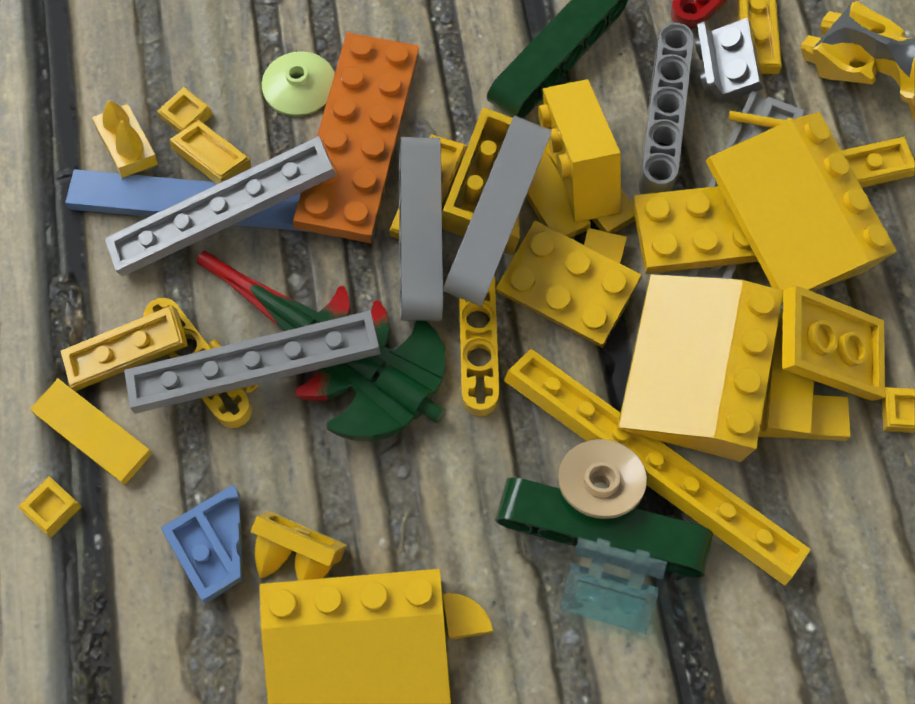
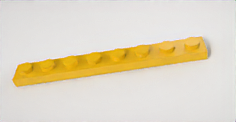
(665, 469)

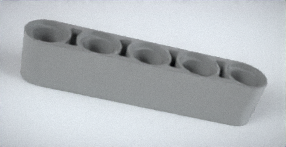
(674, 63)
(497, 211)
(420, 229)

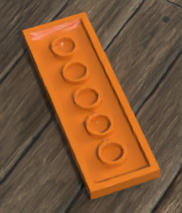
(360, 136)

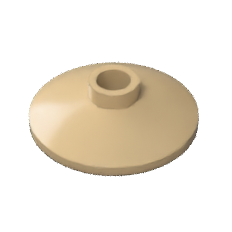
(604, 463)

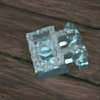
(608, 596)

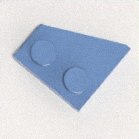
(210, 543)

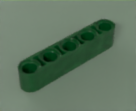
(552, 54)
(546, 514)

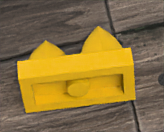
(124, 139)
(281, 536)

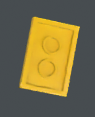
(688, 231)
(568, 283)
(833, 344)

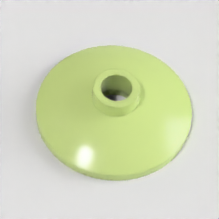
(302, 95)

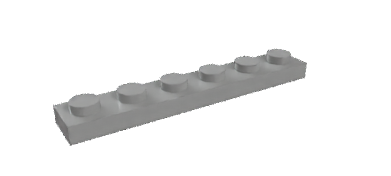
(220, 206)
(251, 362)

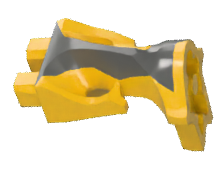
(856, 52)

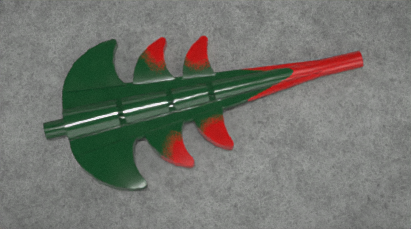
(387, 386)

